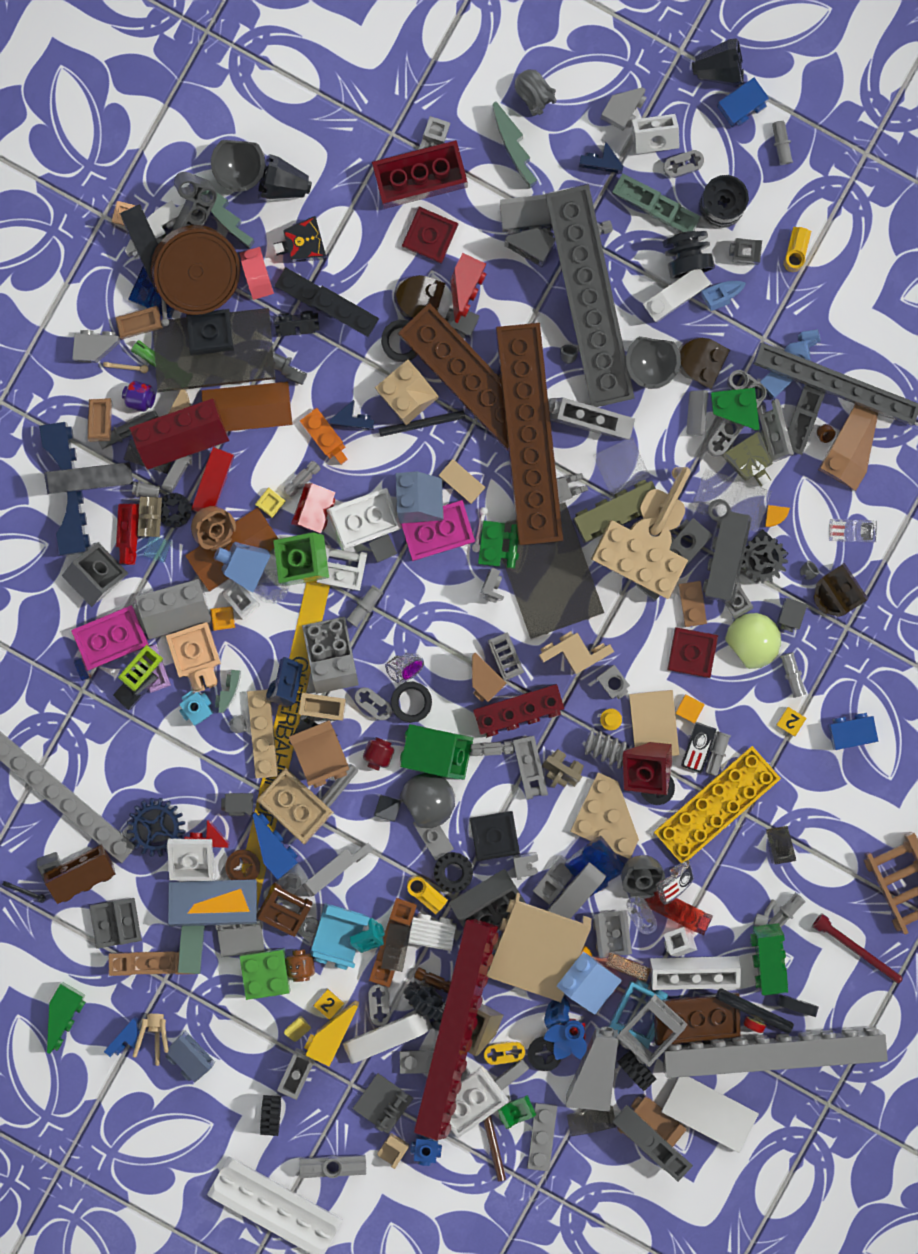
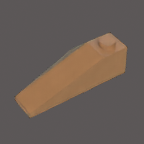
(851, 449)

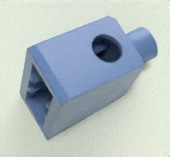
(243, 564)

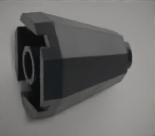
(721, 64)
(282, 181)

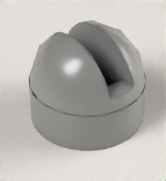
(238, 724)

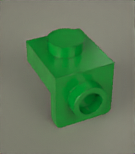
(516, 1111)

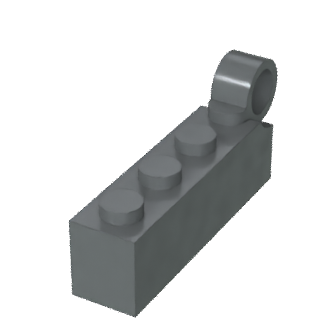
(728, 553)

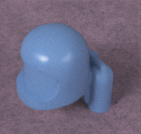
(802, 348)

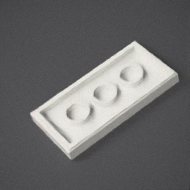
(710, 1113)

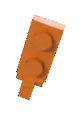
(324, 435)

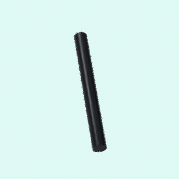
(417, 424)

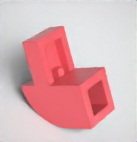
(256, 273)

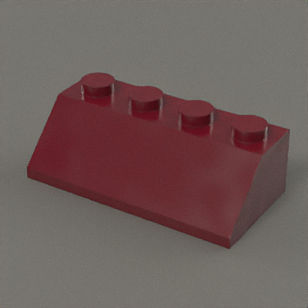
(420, 174)
(179, 434)

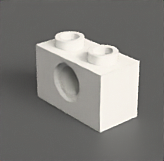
(655, 133)

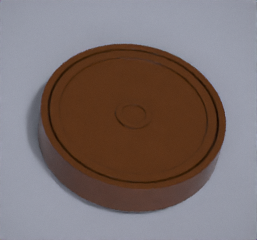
(195, 269)

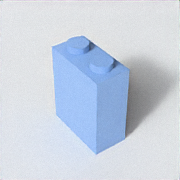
(589, 983)

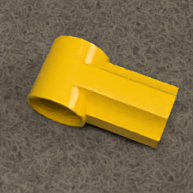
(797, 247)
(427, 895)

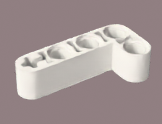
(387, 1036)

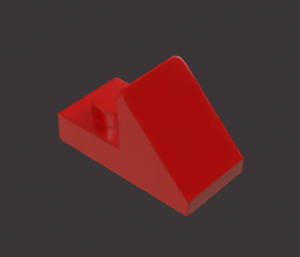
(213, 833)

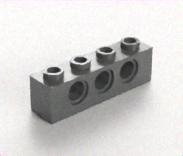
(699, 538)

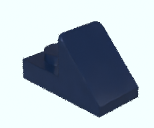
(607, 163)
(345, 419)

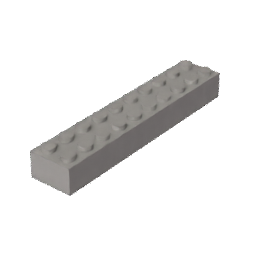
(775, 1053)

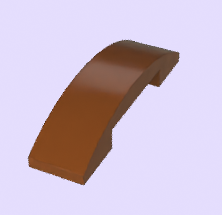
(402, 914)

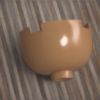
(213, 527)

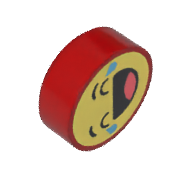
(754, 1024)

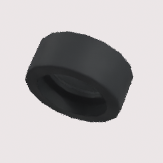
(398, 357)
(395, 702)

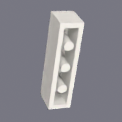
(695, 973)

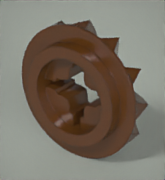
(249, 858)

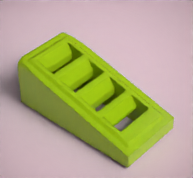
(149, 653)

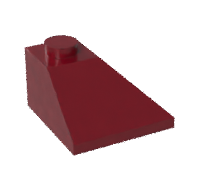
(648, 768)

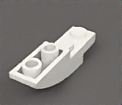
(160, 219)

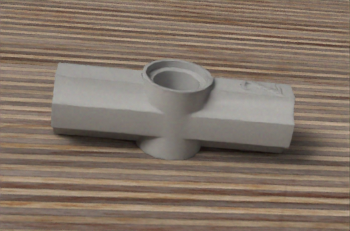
(347, 1166)

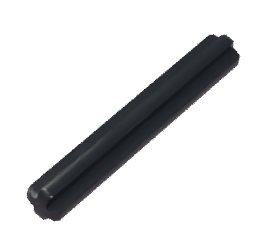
(754, 1010)

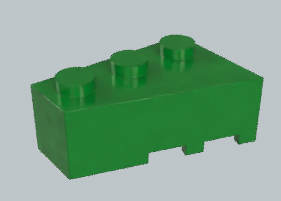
(769, 959)

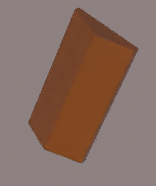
(253, 405)
(250, 530)

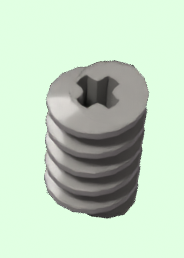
(605, 748)

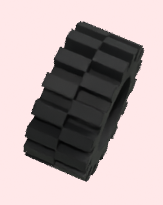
(443, 881)
(637, 1071)
(270, 1115)

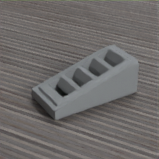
(501, 638)

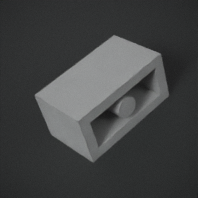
(296, 1074)

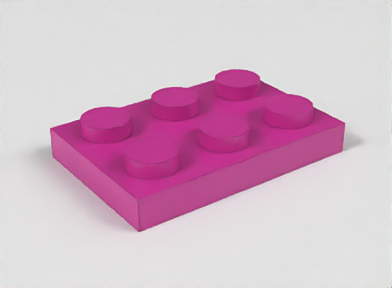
(439, 536)
(110, 637)

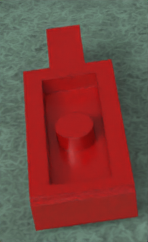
(127, 532)

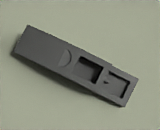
(652, 1143)

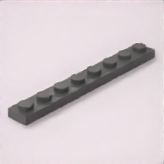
(836, 384)

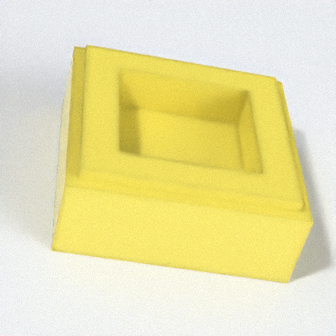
(270, 502)

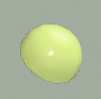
(754, 639)

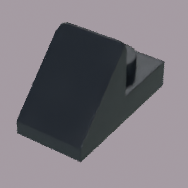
(127, 696)

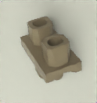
(149, 516)
(561, 773)

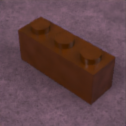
(79, 874)

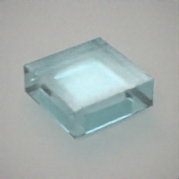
(157, 548)

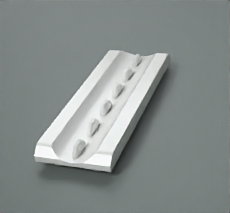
(274, 1207)

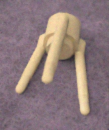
(155, 1024)

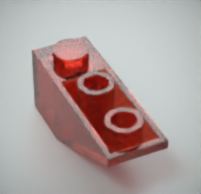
(681, 913)

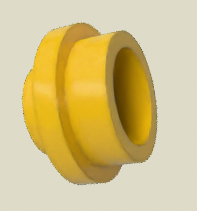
(611, 719)

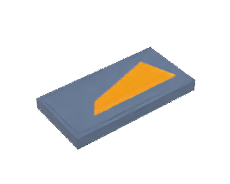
(212, 903)

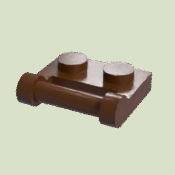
(281, 916)

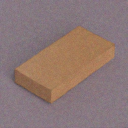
(139, 322)
(99, 420)

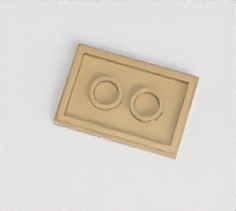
(654, 719)
(295, 806)

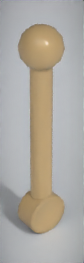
(144, 368)

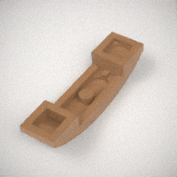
(144, 963)

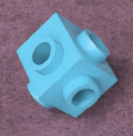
(203, 711)

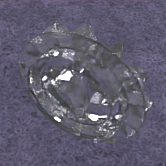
(262, 591)

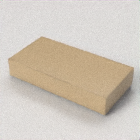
(462, 481)

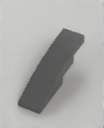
(804, 417)

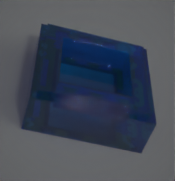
(82, 669)

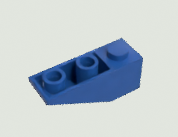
(274, 853)

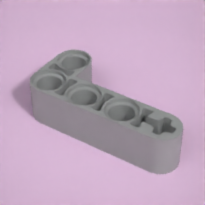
(749, 382)
(577, 891)

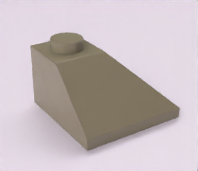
(487, 1026)

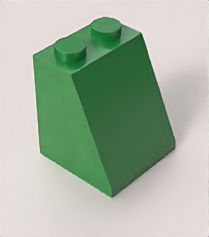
(436, 752)

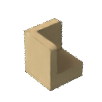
(393, 1150)

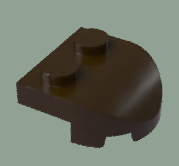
(416, 293)
(702, 360)
(838, 592)

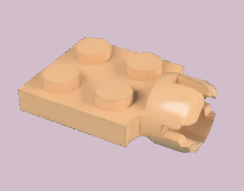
(195, 655)

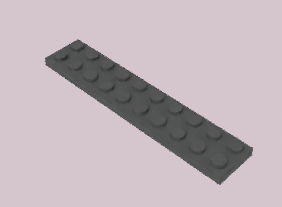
(589, 295)

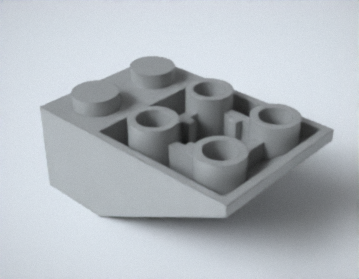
(330, 655)

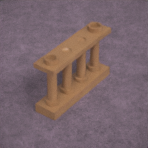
(871, 864)

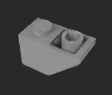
(622, 106)
(93, 347)

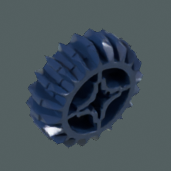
(139, 819)

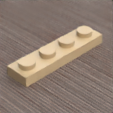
(262, 734)

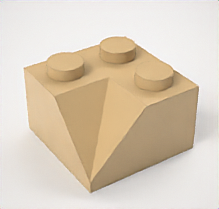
(406, 392)

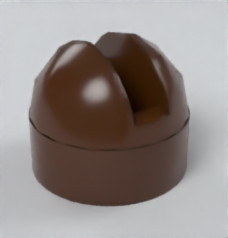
(827, 437)

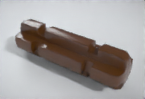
(432, 979)

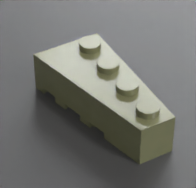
(621, 510)

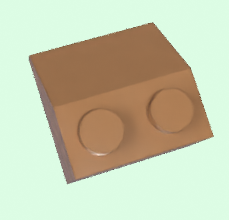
(485, 679)

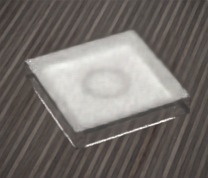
(621, 466)

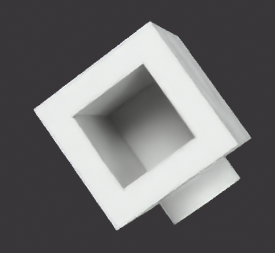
(679, 942)

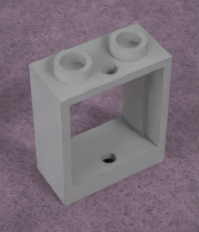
(667, 1016)

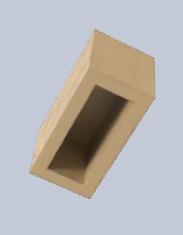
(322, 706)

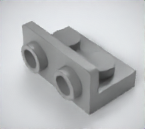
(492, 581)

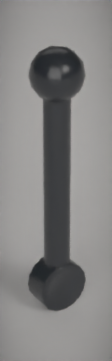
(41, 898)

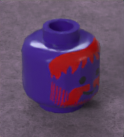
(139, 396)

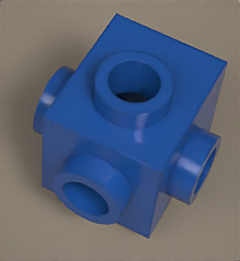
(422, 1142)

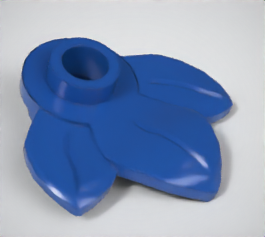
(565, 1042)

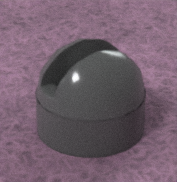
(568, 353)
(810, 570)

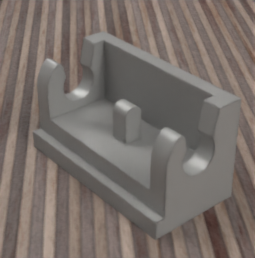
(521, 865)

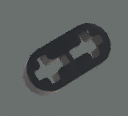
(797, 1005)

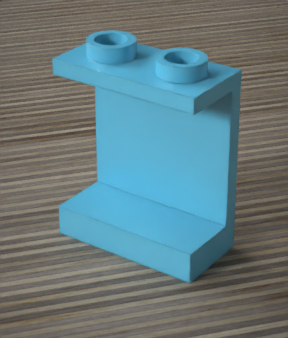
(334, 935)

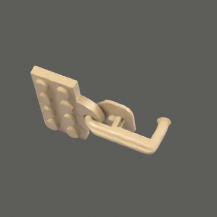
(640, 555)

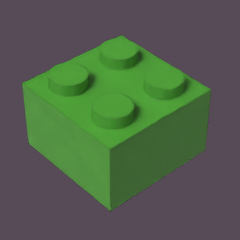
(301, 559)
(265, 974)

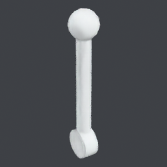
(476, 547)

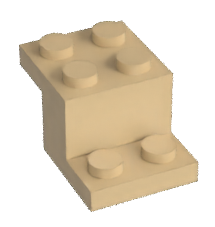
(575, 652)

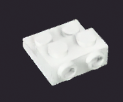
(191, 859)

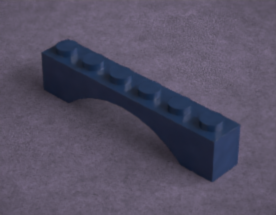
(71, 534)

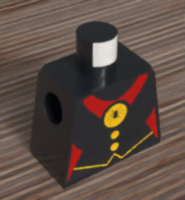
(302, 242)

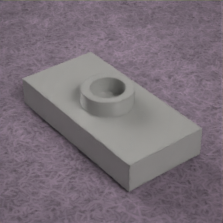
(435, 840)

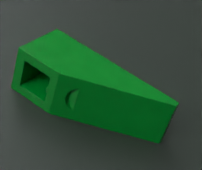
(61, 1011)

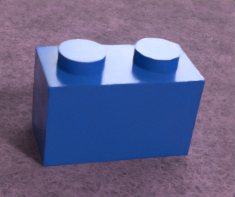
(743, 102)
(853, 732)

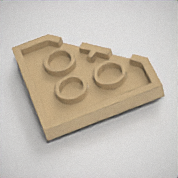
(607, 815)

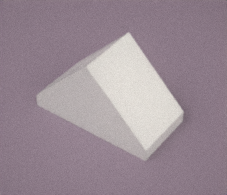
(241, 600)

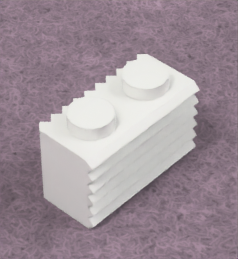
(432, 932)

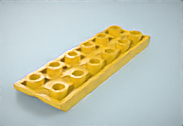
(717, 805)

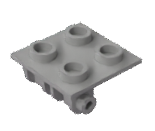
(240, 939)

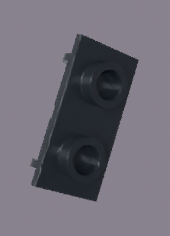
(304, 320)

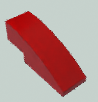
(213, 479)

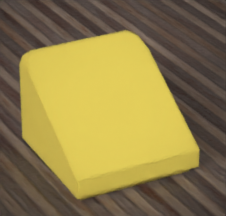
(297, 1029)

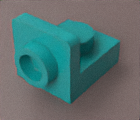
(369, 939)

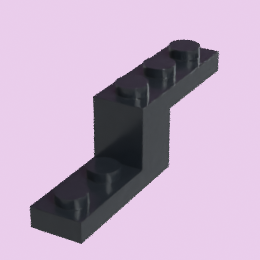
(327, 302)

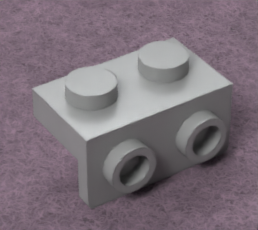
(612, 933)

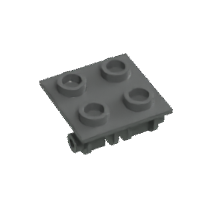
(382, 1103)

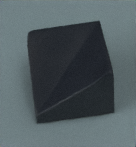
(387, 808)

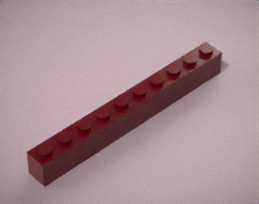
(456, 1029)

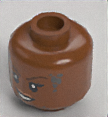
(300, 965)

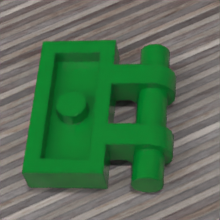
(492, 543)

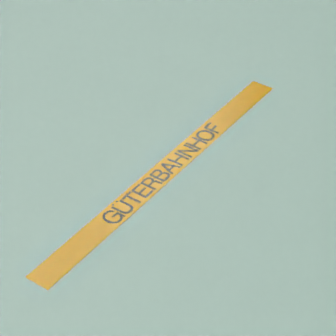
(288, 718)

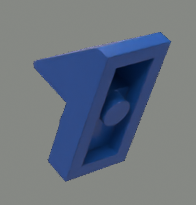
(128, 1035)

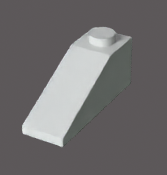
(676, 294)

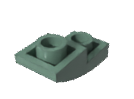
(226, 697)

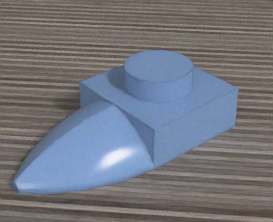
(720, 294)

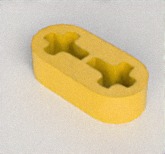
(502, 1047)

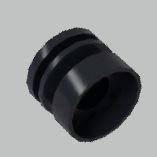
(730, 191)
(688, 253)

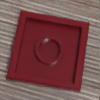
(430, 235)
(692, 652)

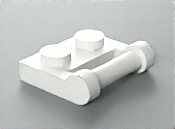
(343, 575)

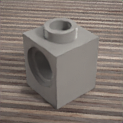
(606, 676)

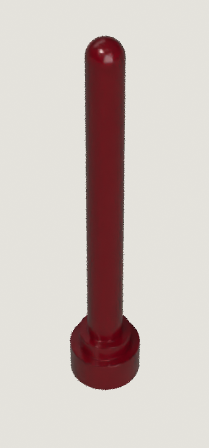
(823, 924)

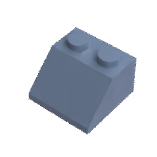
(419, 497)
(189, 1057)

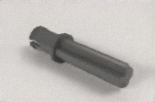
(123, 431)

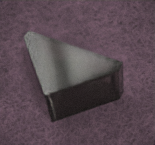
(780, 845)

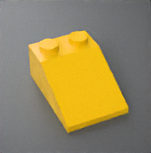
(327, 1039)

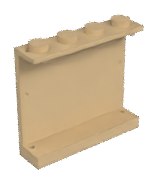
(537, 948)

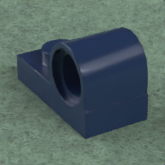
(285, 687)

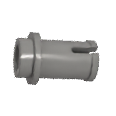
(145, 490)

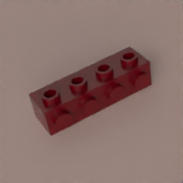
(519, 709)

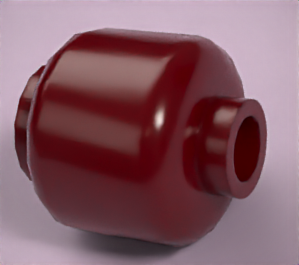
(378, 753)

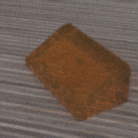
(627, 967)

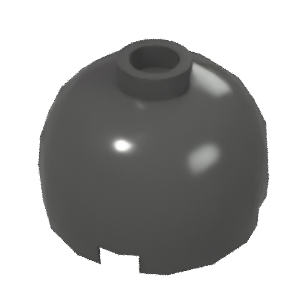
(641, 876)

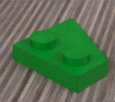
(737, 406)

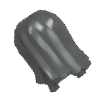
(534, 91)

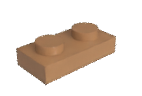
(692, 604)

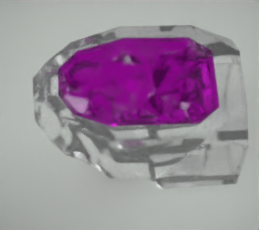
(404, 667)

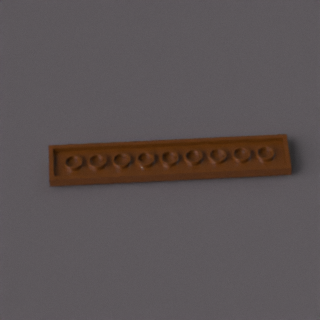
(529, 433)

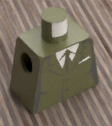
(750, 459)

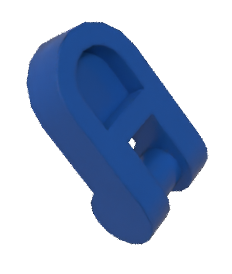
(557, 1012)

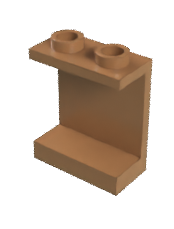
(319, 754)
(651, 1112)

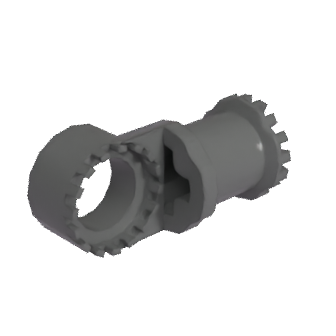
(282, 364)

